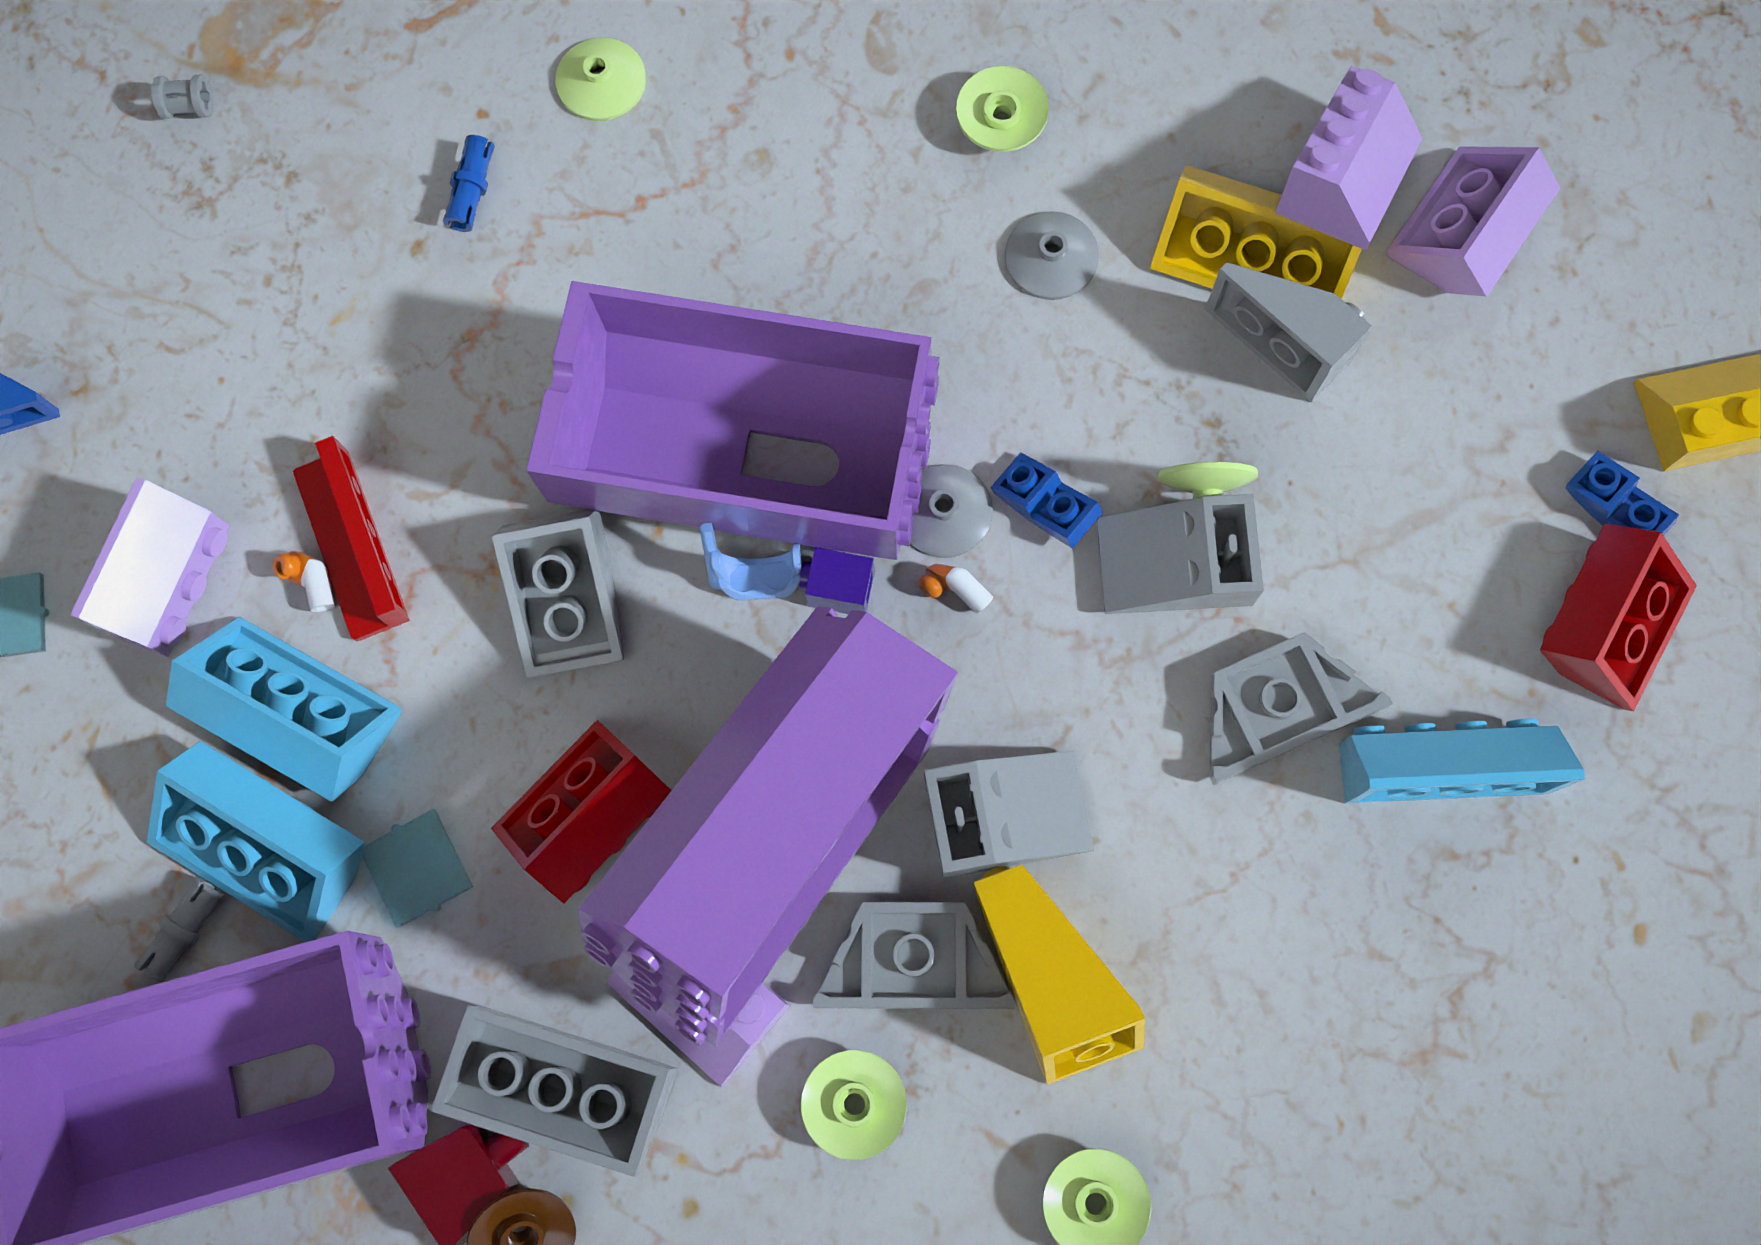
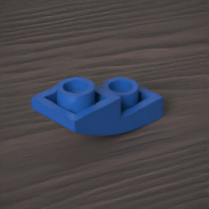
(1612, 497)
(1046, 501)

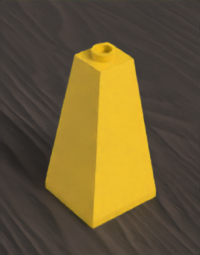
(1060, 985)

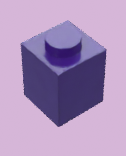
(837, 580)

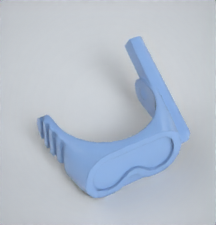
(750, 578)

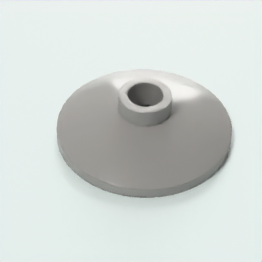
(1048, 273)
(961, 527)

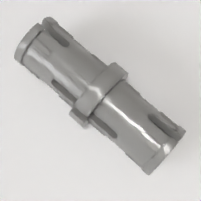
(179, 929)

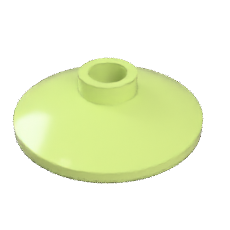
(1006, 92)
(602, 94)
(1207, 477)
(825, 1112)
(1117, 1180)

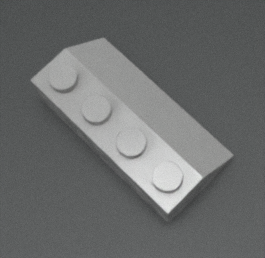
(554, 1089)

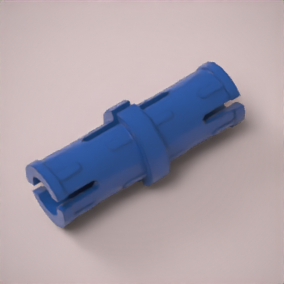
(468, 183)

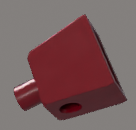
(457, 1179)

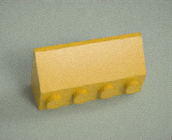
(1236, 223)
(1704, 412)

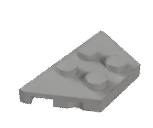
(1282, 703)
(914, 960)

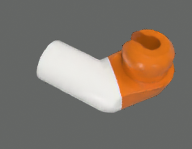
(309, 574)
(955, 580)

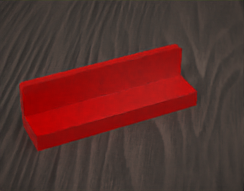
(349, 542)

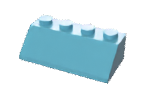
(281, 707)
(1456, 762)
(252, 840)

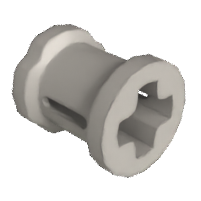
(166, 94)

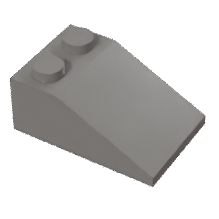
(1289, 325)
(560, 592)

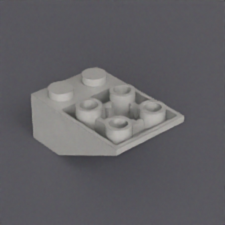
(1181, 556)
(1007, 812)

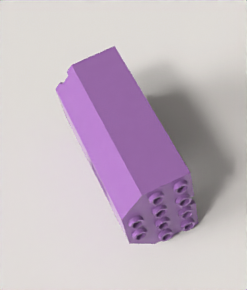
(662, 402)
(766, 820)
(135, 1107)

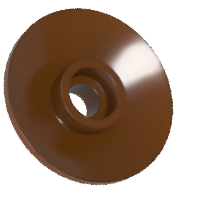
(544, 1214)

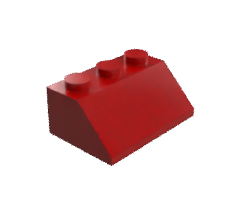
(1619, 614)
(580, 812)

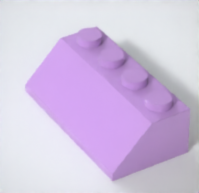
(1352, 160)

